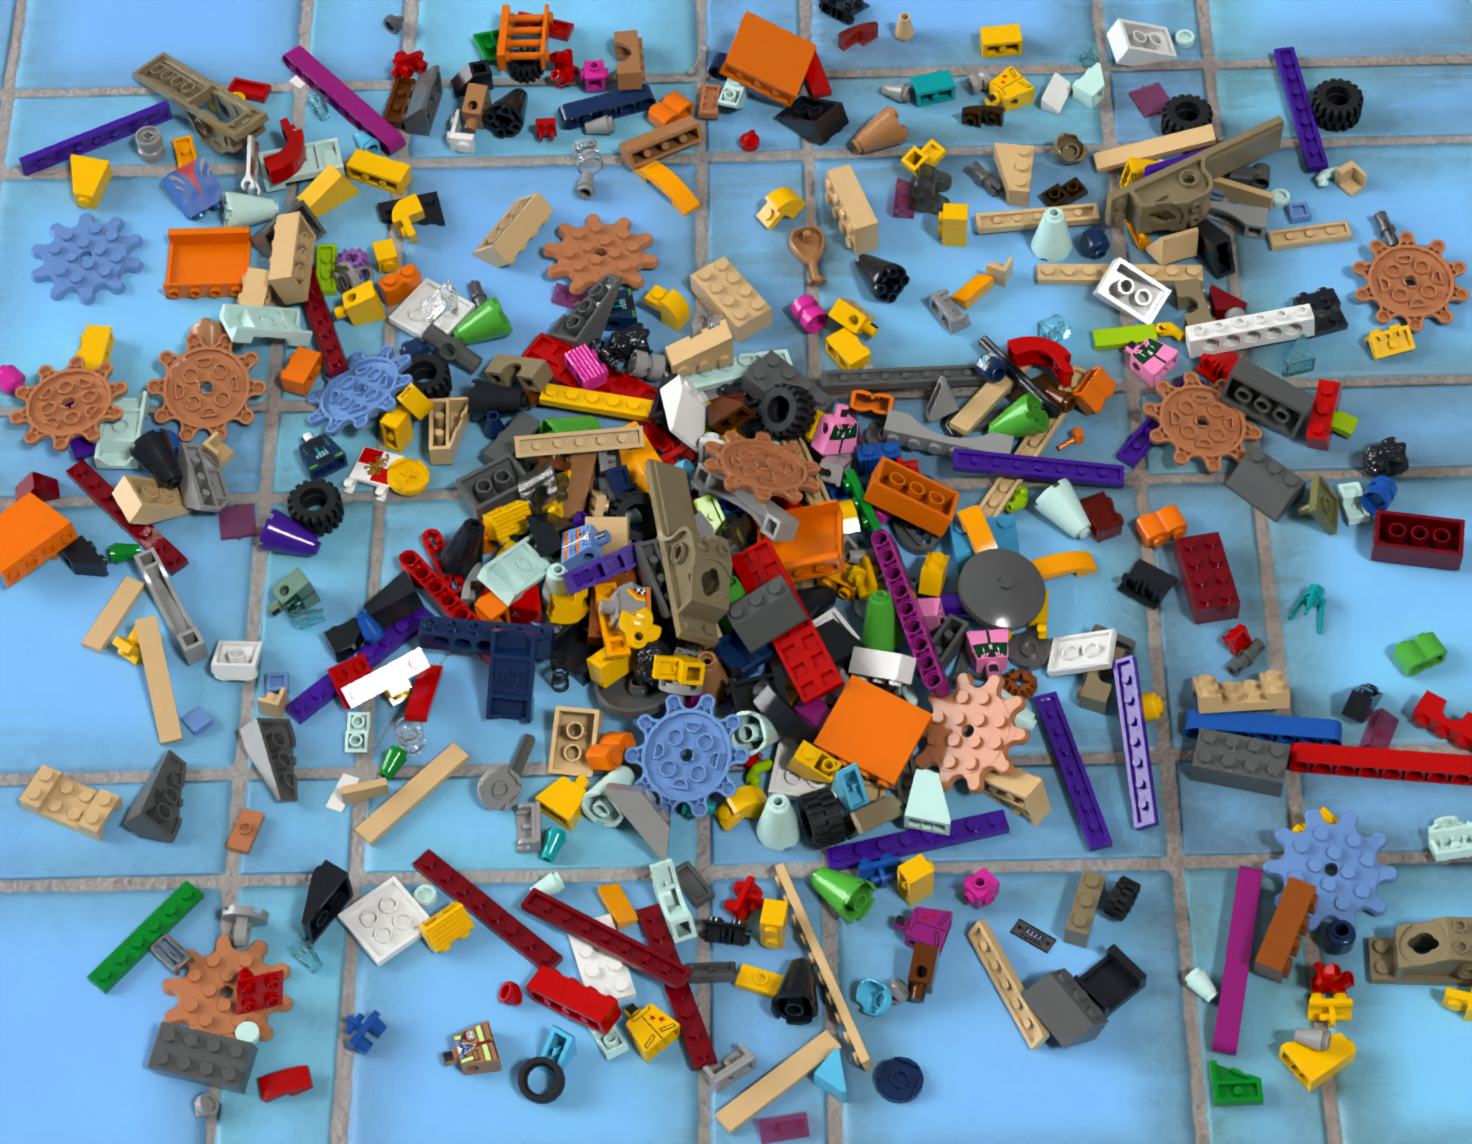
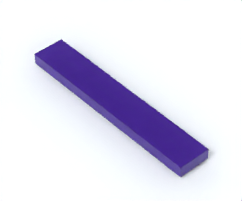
(1140, 443)

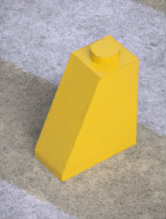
(89, 180)
(328, 191)
(1315, 1066)

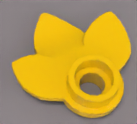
(639, 624)

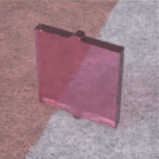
(1150, 99)
(238, 522)

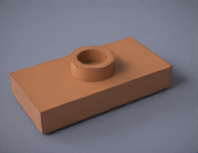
(709, 101)
(245, 831)

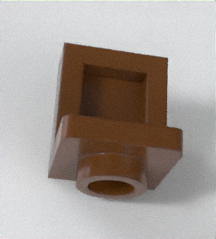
(558, 462)

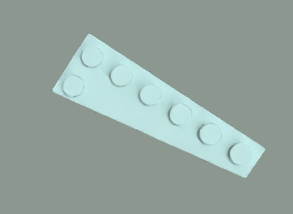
(729, 374)

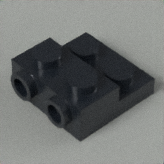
(1325, 309)

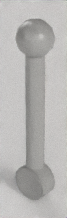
(690, 72)

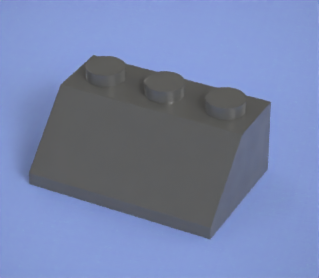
(423, 102)
(265, 236)
(1266, 484)
(491, 485)
(766, 614)
(1065, 1008)

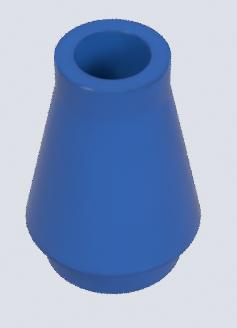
(369, 627)

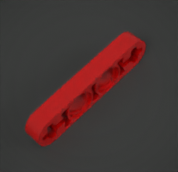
(431, 551)

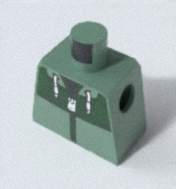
(293, 593)

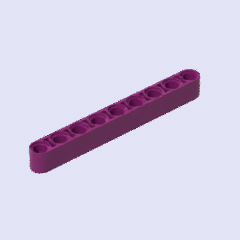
(343, 99)
(913, 620)
(1237, 960)

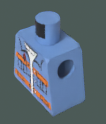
(582, 545)

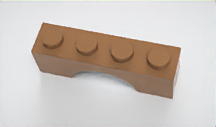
(631, 70)

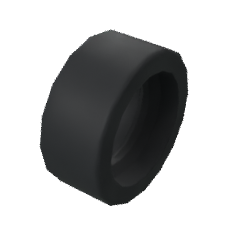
(523, 1080)

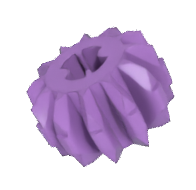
(355, 258)

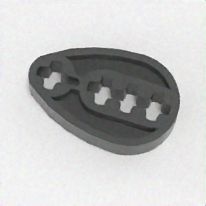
(908, 538)

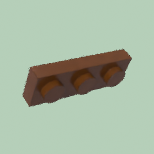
(398, 101)

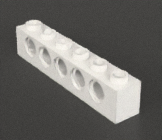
(1250, 330)

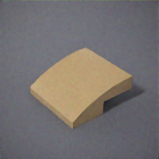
(618, 529)

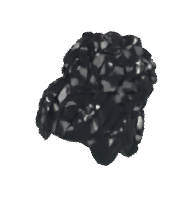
(627, 340)
(1385, 458)
(644, 661)

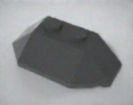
(653, 576)

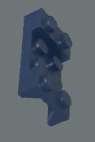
(738, 658)
(512, 674)

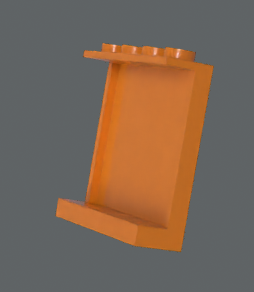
(768, 59)
(207, 262)
(30, 536)
(817, 543)
(873, 731)

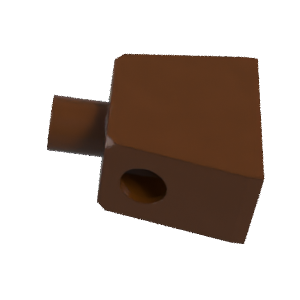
(922, 971)

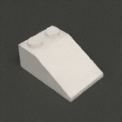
(1140, 43)
(1131, 291)
(685, 410)

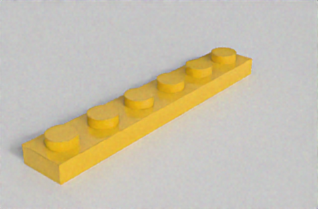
(596, 402)

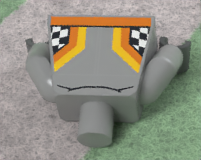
(626, 597)

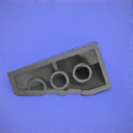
(590, 315)
(271, 750)

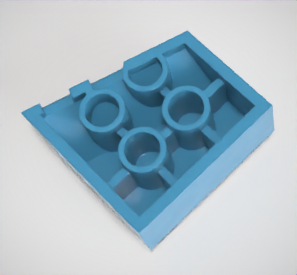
(1003, 531)

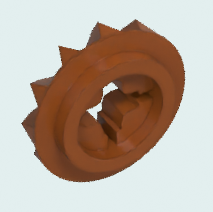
(1028, 686)

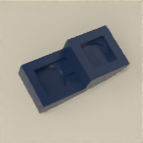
(620, 480)

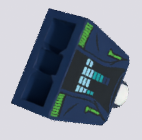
(623, 311)
(321, 456)

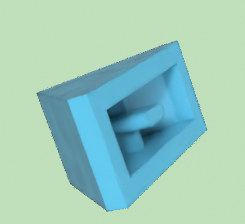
(850, 788)
(558, 1047)
(831, 1076)

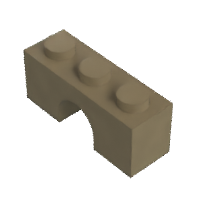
(1191, 296)
(531, 372)
(1096, 693)
(1084, 909)

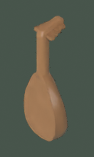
(808, 246)

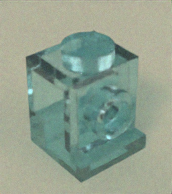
(1054, 328)

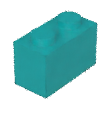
(933, 88)

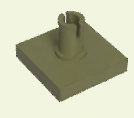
(1322, 505)

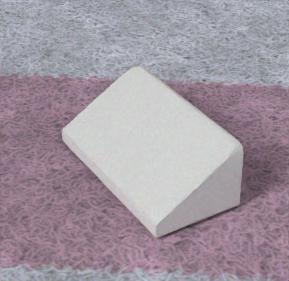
(1056, 94)

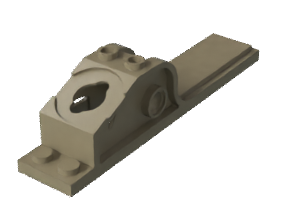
(191, 91)
(1188, 202)
(693, 566)
(1445, 965)

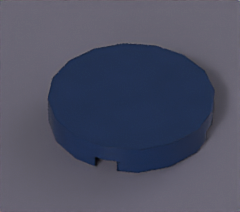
(899, 1080)

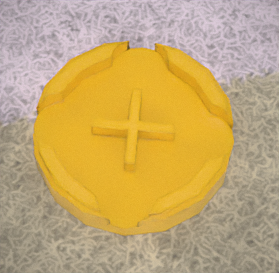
(408, 476)

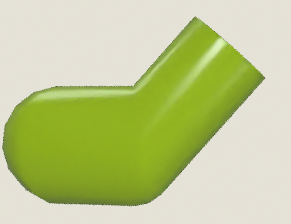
(1019, 500)
(756, 769)

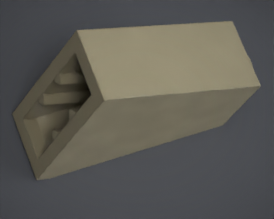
(872, 816)

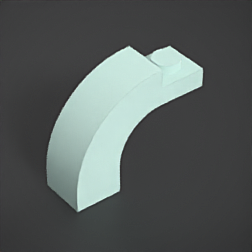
(671, 901)

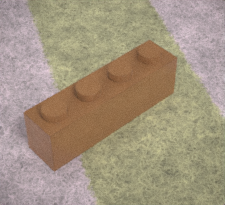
(660, 142)
(582, 479)

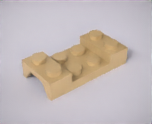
(1250, 695)
(69, 802)

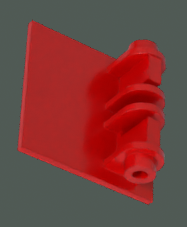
(1217, 365)
(348, 672)
(258, 991)

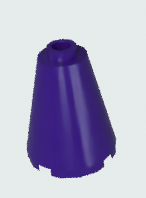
(287, 536)

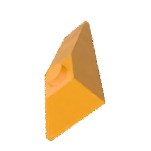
(635, 460)

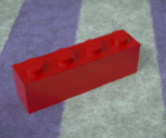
(574, 1000)

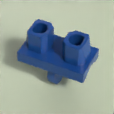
(881, 870)
(372, 1024)

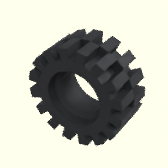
(525, 73)
(1122, 898)

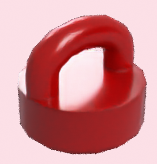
(749, 141)
(510, 994)

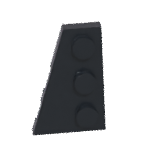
(429, 203)

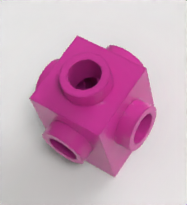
(592, 72)
(980, 888)

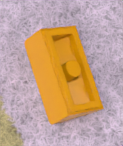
(1142, 240)
(973, 290)
(617, 905)

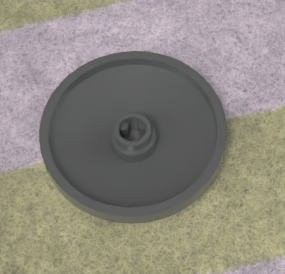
(1001, 589)
(629, 699)

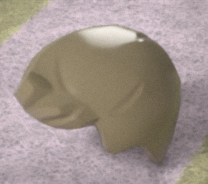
(1069, 149)

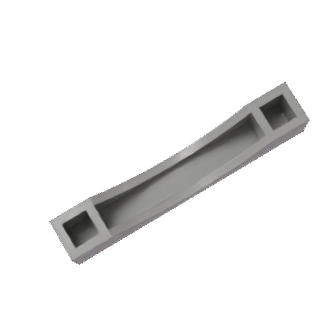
(1244, 219)
(912, 434)
(770, 517)
(162, 591)

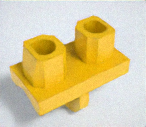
(865, 578)
(1331, 1010)

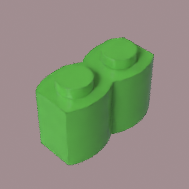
(1419, 653)

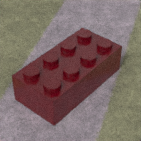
(1418, 540)
(1206, 578)

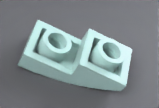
(357, 732)
(611, 1044)

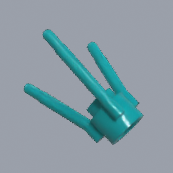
(1313, 598)

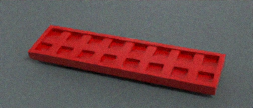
(553, 352)
(801, 647)

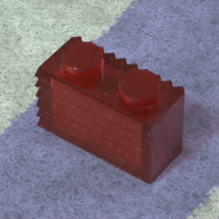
(1102, 516)

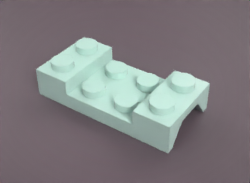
(318, 157)
(250, 321)
(118, 437)
(516, 570)

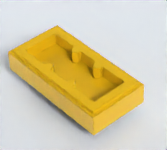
(758, 980)

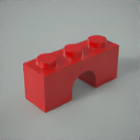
(1321, 419)
(1430, 716)

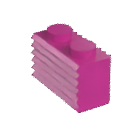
(585, 367)

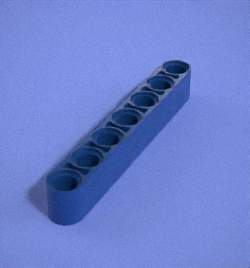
(1266, 727)

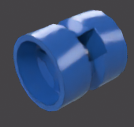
(1379, 494)

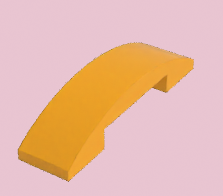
(670, 185)
(977, 529)
(1065, 563)
(613, 639)

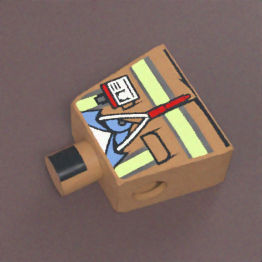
(474, 1051)

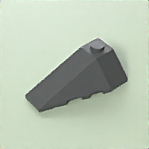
(159, 803)

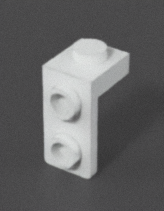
(460, 141)

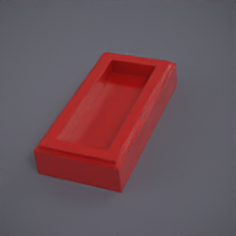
(252, 90)

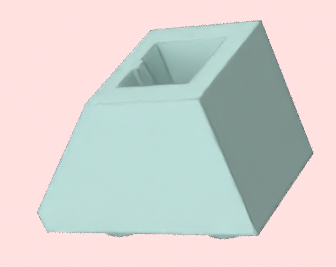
(1090, 87)
(733, 94)

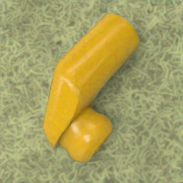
(1169, 329)

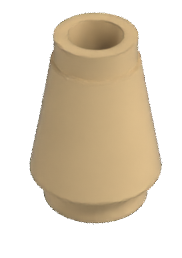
(904, 29)

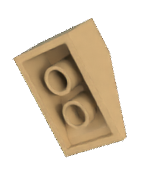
(147, 501)
(572, 737)

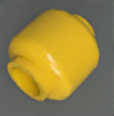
(1152, 706)

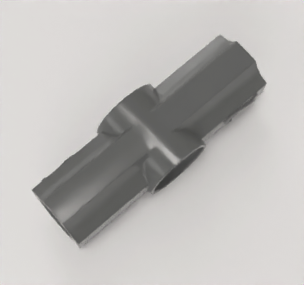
(462, 356)

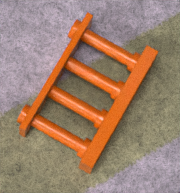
(507, 30)

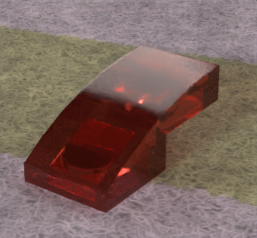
(861, 33)

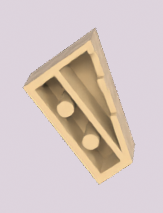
(1015, 171)
(256, 288)
(701, 353)
(447, 428)
(1020, 791)

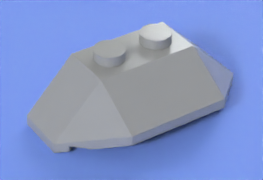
(202, 480)
(643, 814)

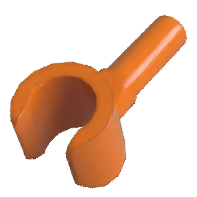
(1077, 438)

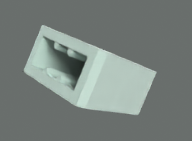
(927, 804)

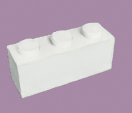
(882, 666)

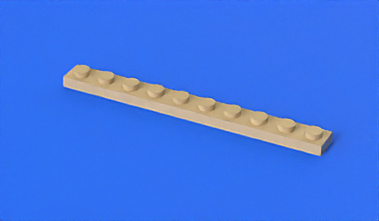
(1032, 445)
(825, 975)

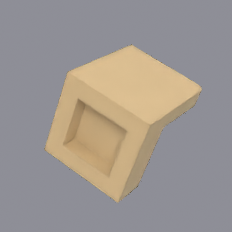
(1350, 178)
(1000, 272)
(217, 450)
(274, 704)

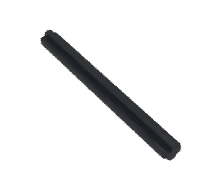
(1021, 378)

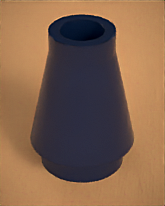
(493, 425)

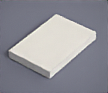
(1082, 653)

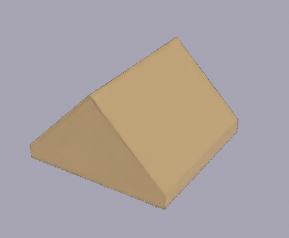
(1174, 246)

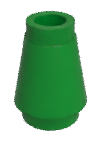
(122, 552)
(392, 762)

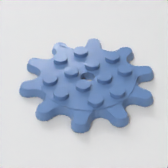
(86, 277)
(343, 397)
(674, 735)
(1343, 847)

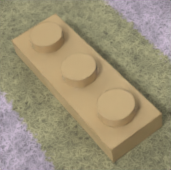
(598, 503)

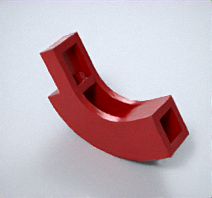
(290, 159)
(1042, 352)

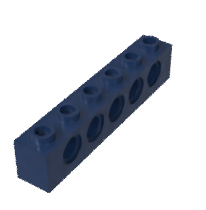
(475, 635)

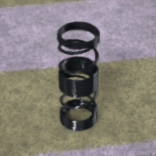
(603, 354)
(559, 665)

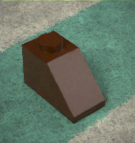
(728, 414)

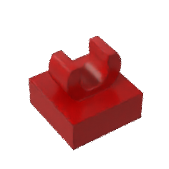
(546, 128)
(1237, 639)

